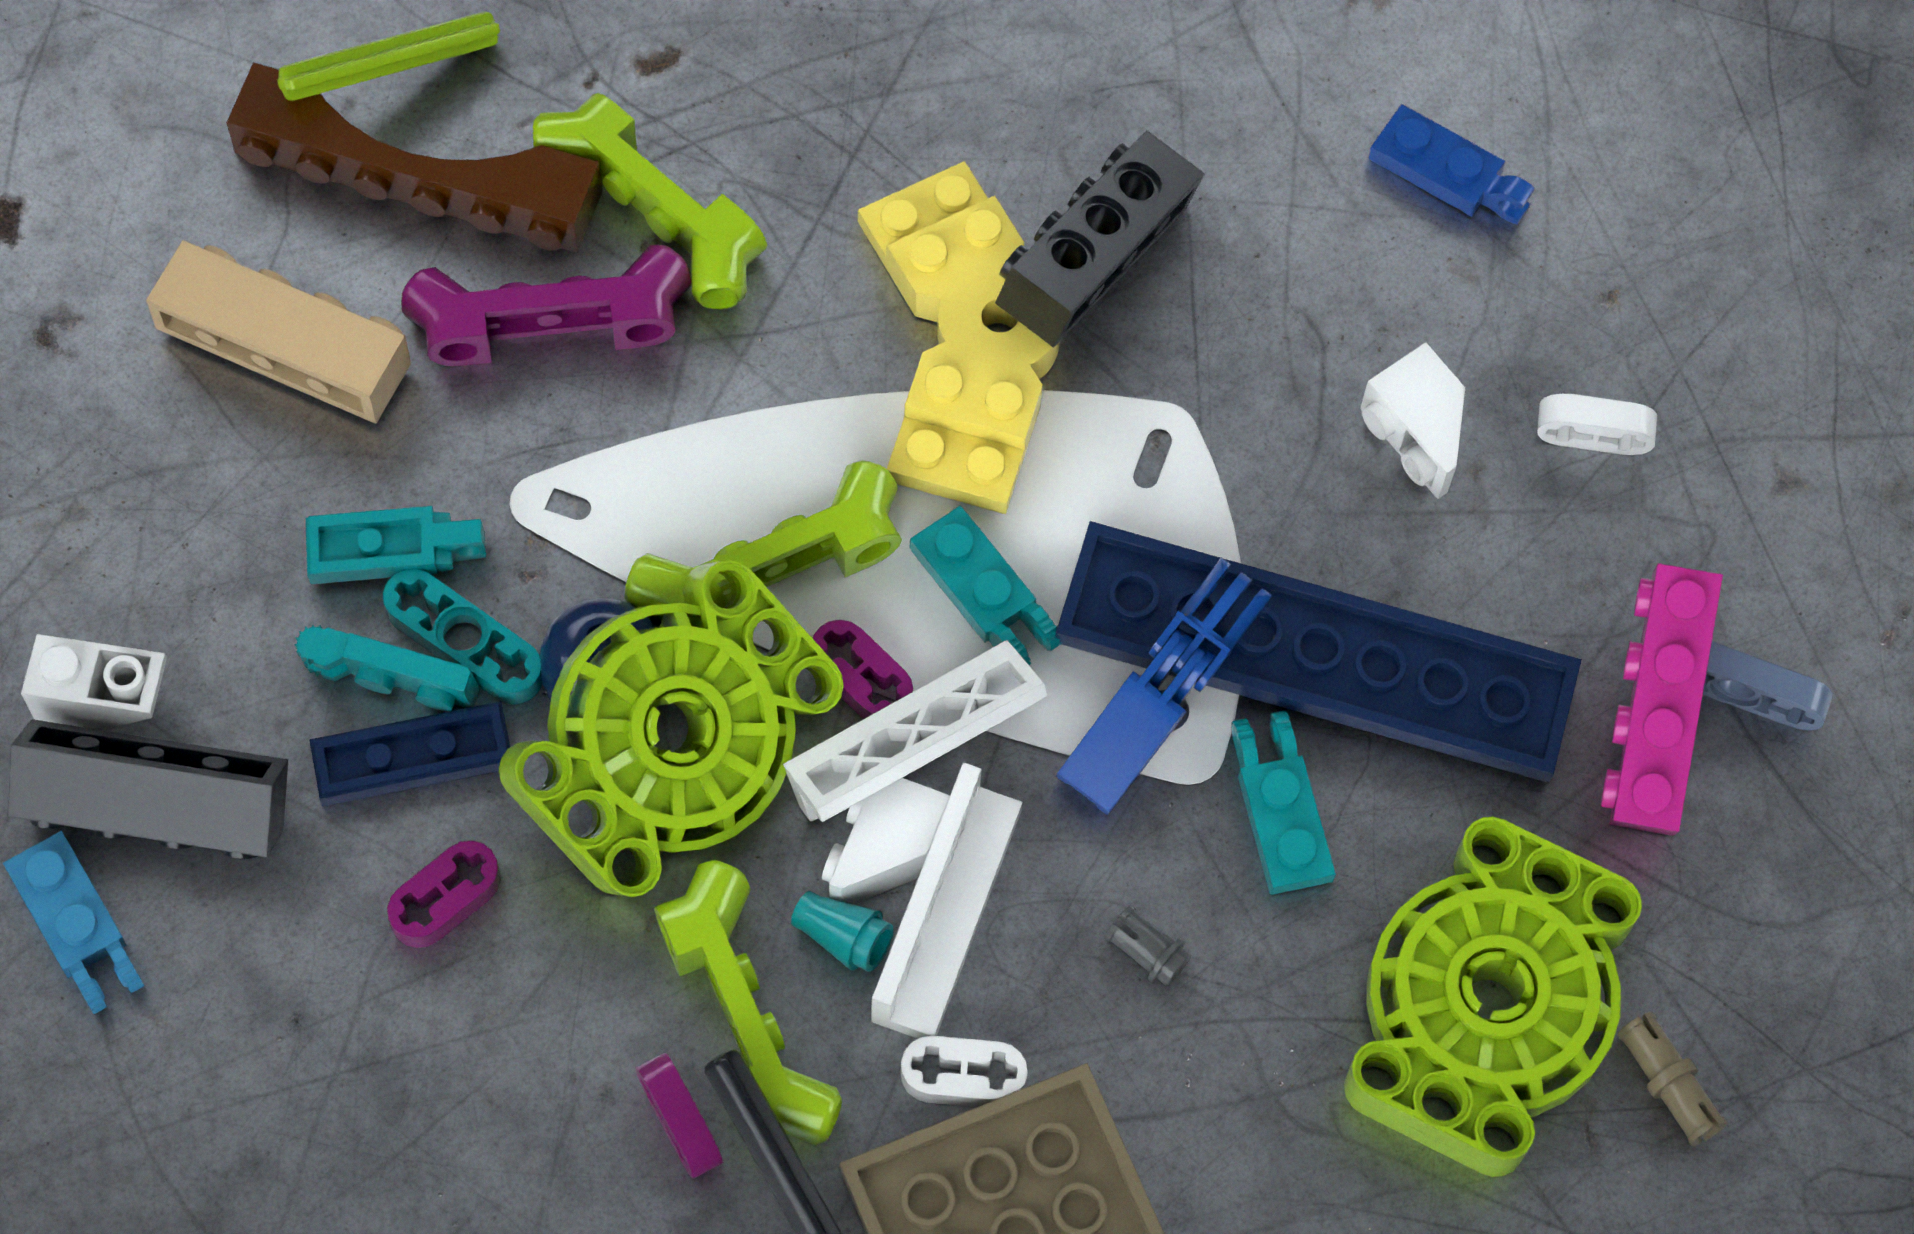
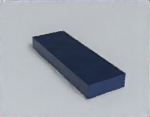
(409, 753)

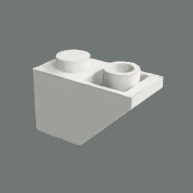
(1420, 414)
(91, 683)
(886, 842)

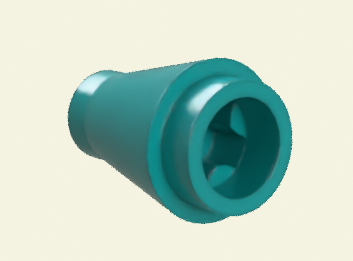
(845, 930)

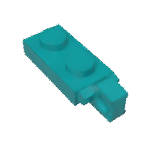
(387, 542)

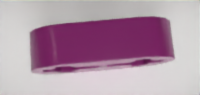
(871, 663)
(453, 905)
(679, 1115)

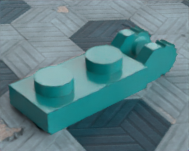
(981, 582)
(386, 666)
(1282, 809)

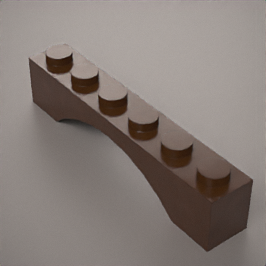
(528, 194)

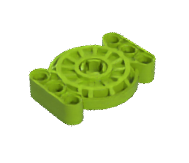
(736, 740)
(1508, 933)

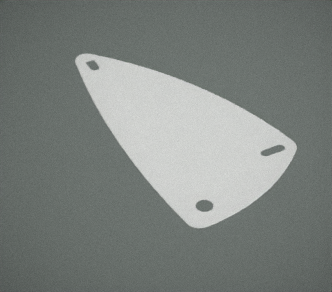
(746, 472)

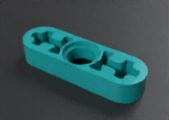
(437, 596)

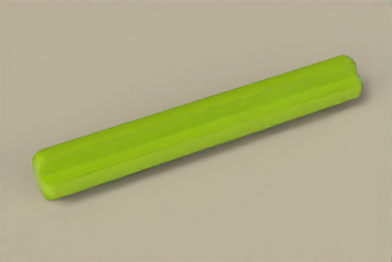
(388, 56)

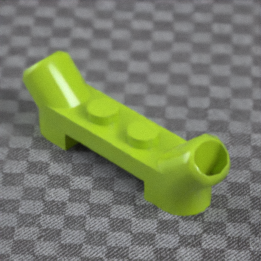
(718, 237)
(851, 531)
(698, 937)

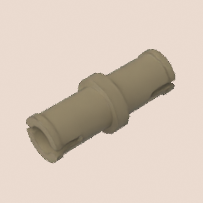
(1672, 1078)

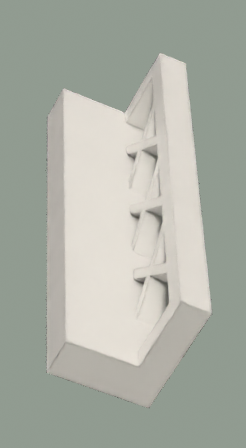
(913, 731)
(945, 907)

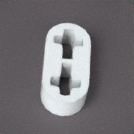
(1597, 424)
(964, 1056)

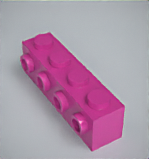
(1665, 699)

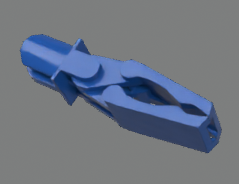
(1143, 716)

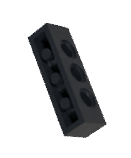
(1097, 238)

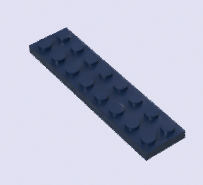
(1331, 654)

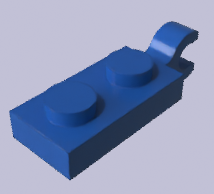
(1449, 166)

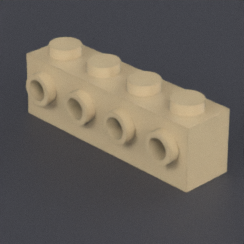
(280, 330)

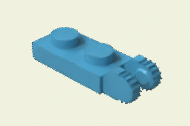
(71, 915)

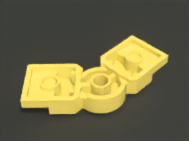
(978, 387)

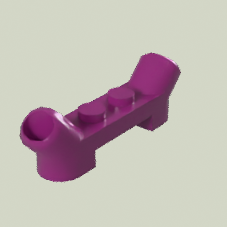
(464, 322)

